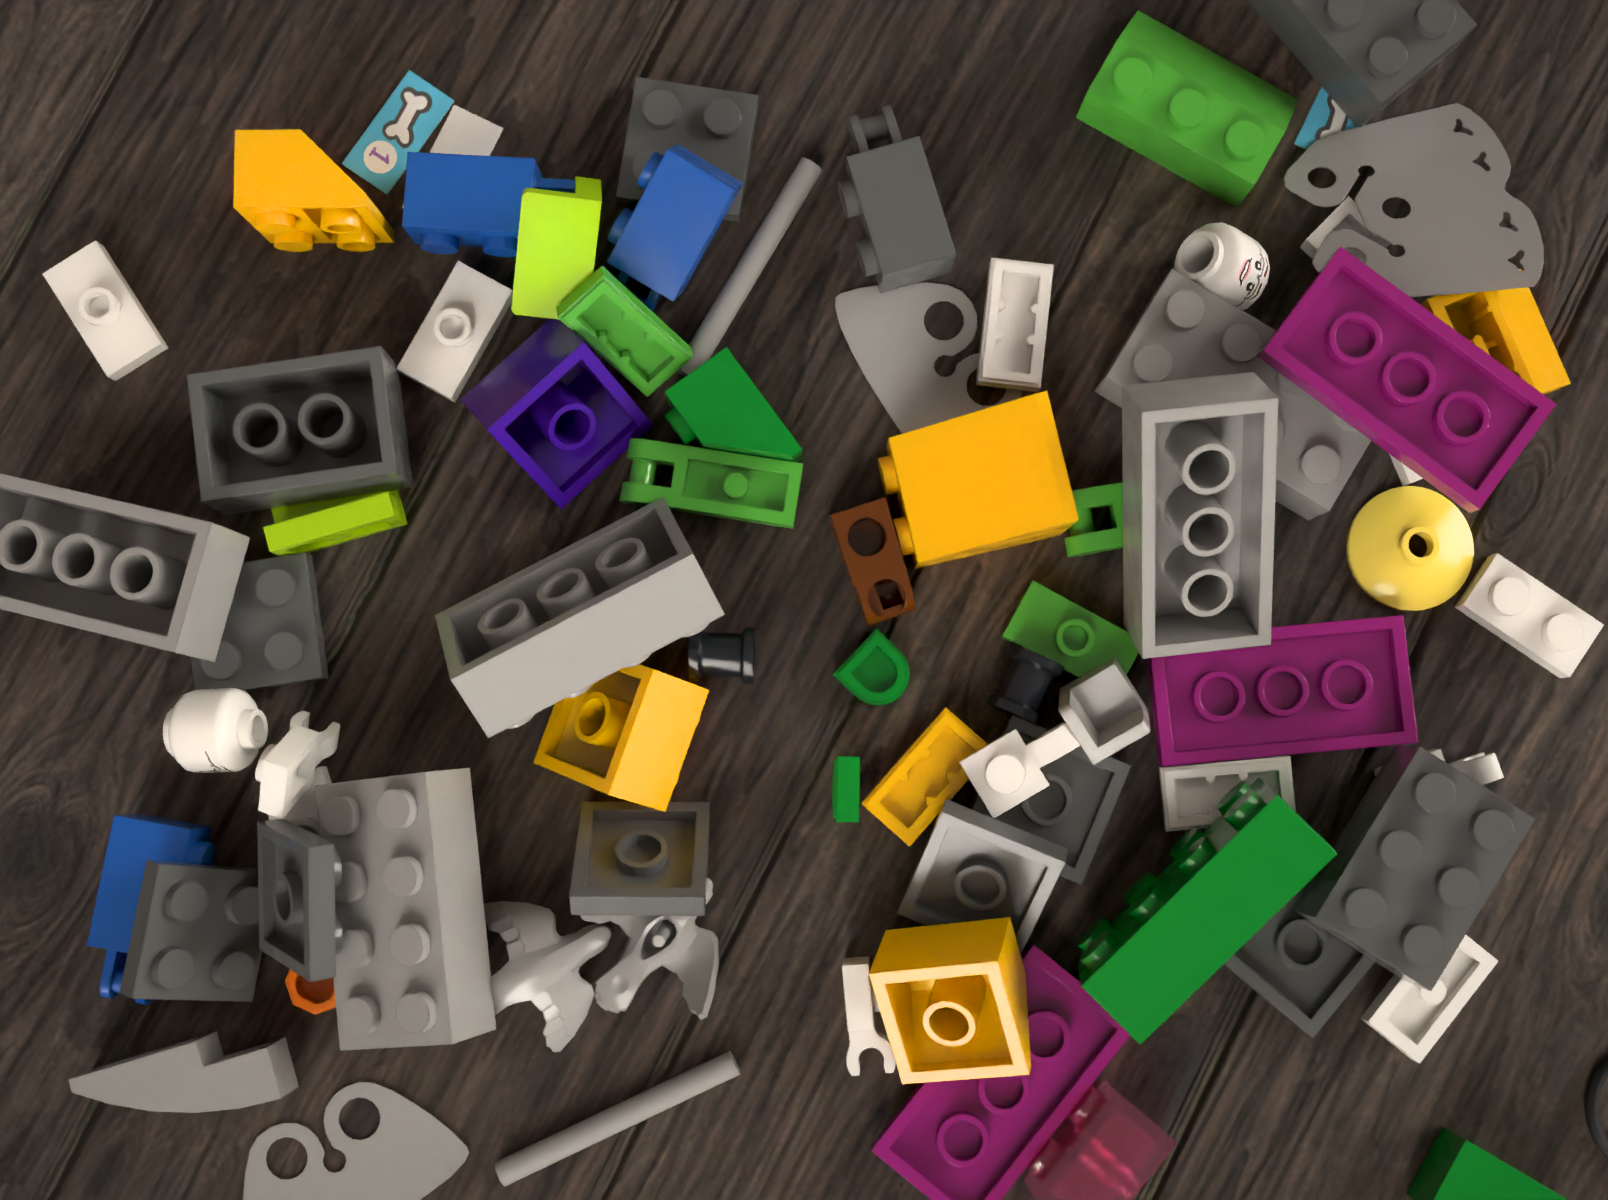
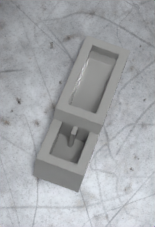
(193, 1077)

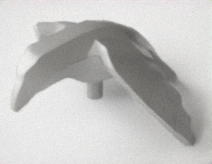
(655, 943)
(544, 966)

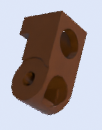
(873, 560)

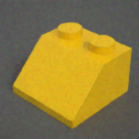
(625, 734)
(954, 1001)

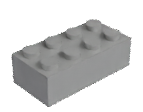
(1198, 335)
(1198, 513)
(117, 567)
(575, 618)
(408, 911)

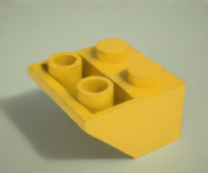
(301, 195)
(1507, 329)

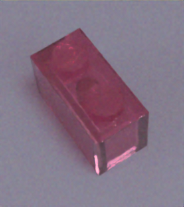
(1102, 1151)

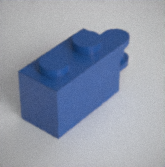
(469, 200)
(671, 223)
(130, 844)

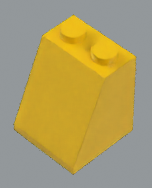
(979, 482)

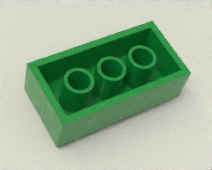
(1199, 908)

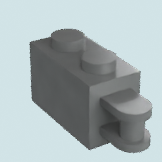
(895, 205)

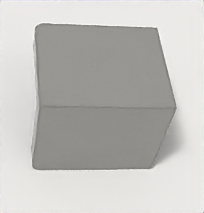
(1104, 710)

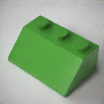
(1187, 109)

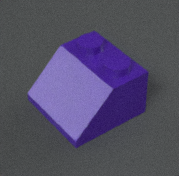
(557, 411)

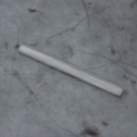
(752, 263)
(616, 1118)

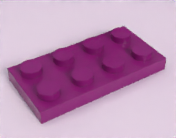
(1406, 380)
(1300, 695)
(983, 1132)

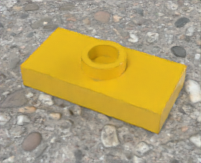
(924, 777)

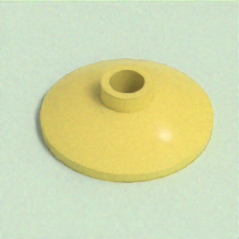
(1381, 552)

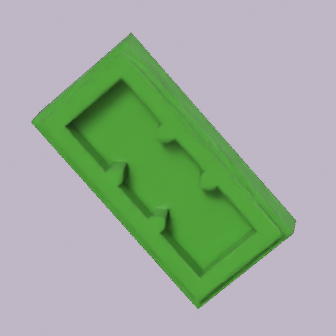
(624, 331)
(1067, 632)

